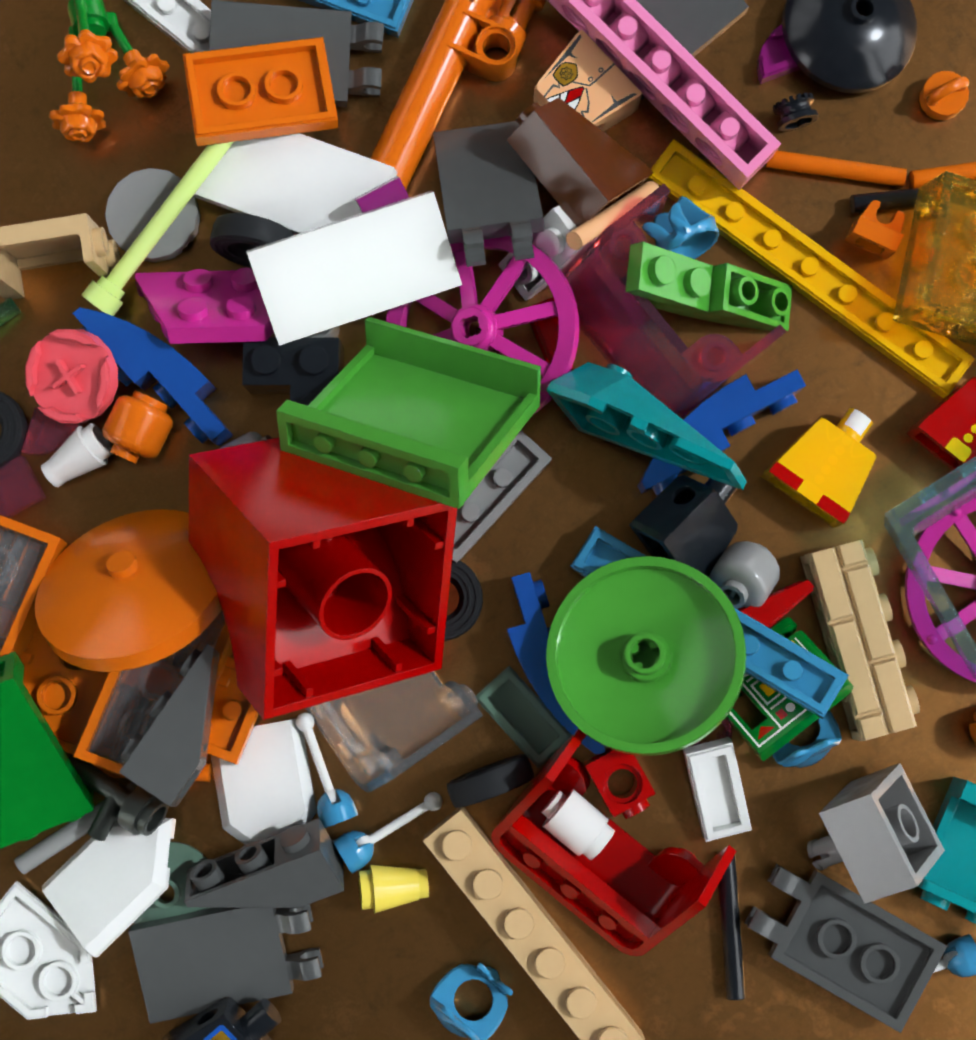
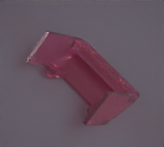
(633, 331)

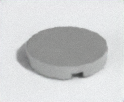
(135, 203)

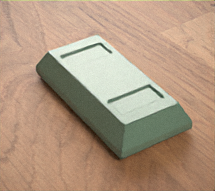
(523, 716)

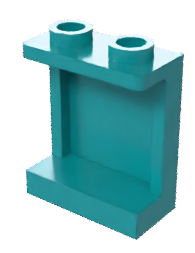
(955, 871)

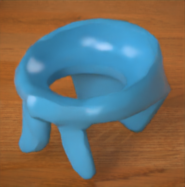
(684, 229)
(808, 755)
(443, 1001)

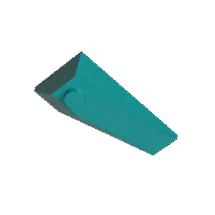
(624, 413)

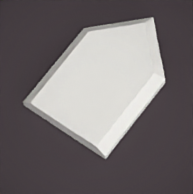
(268, 786)
(111, 884)
(41, 960)

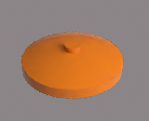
(126, 593)

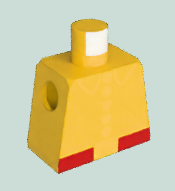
(826, 467)

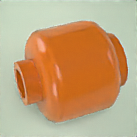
(137, 427)

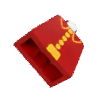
(950, 427)

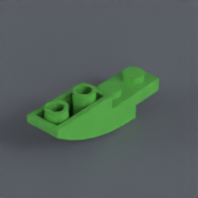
(707, 291)

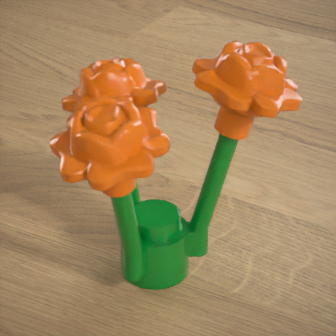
(89, 56)

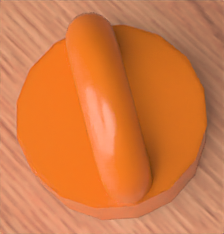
(944, 95)

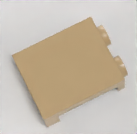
(50, 244)

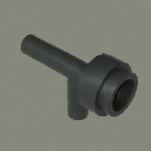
(134, 810)

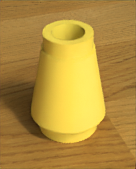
(391, 887)

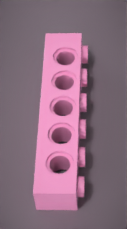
(675, 84)

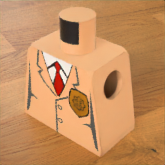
(589, 84)

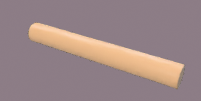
(600, 222)

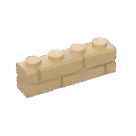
(859, 639)

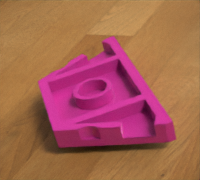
(206, 305)

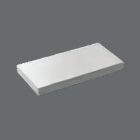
(292, 181)
(354, 267)

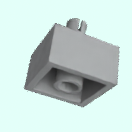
(878, 834)

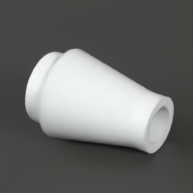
(79, 454)

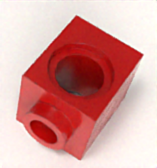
(629, 804)

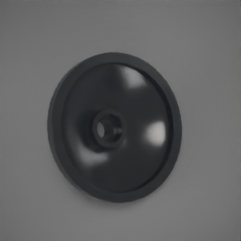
(846, 48)

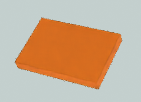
(260, 91)

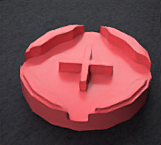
(71, 375)

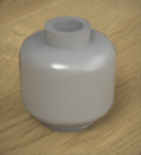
(746, 574)

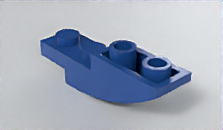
(148, 359)
(729, 410)
(530, 648)

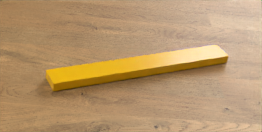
(811, 270)

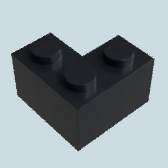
(292, 368)

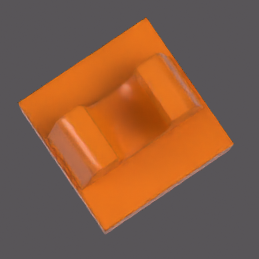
(875, 236)

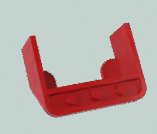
(625, 889)

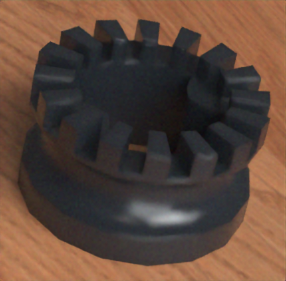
(796, 112)

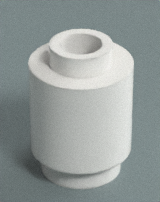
(577, 824)

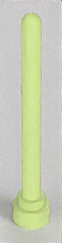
(108, 291)

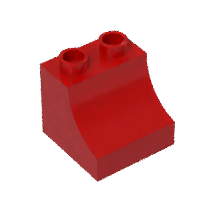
(319, 574)

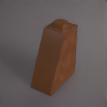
(575, 159)

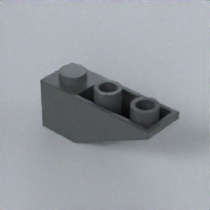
(178, 740)
(270, 873)

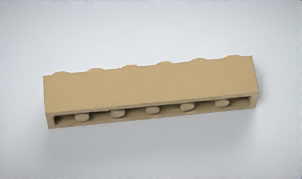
(528, 930)

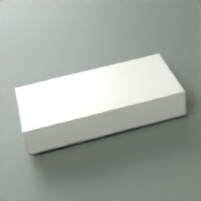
(717, 789)

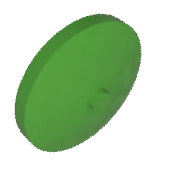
(646, 655)

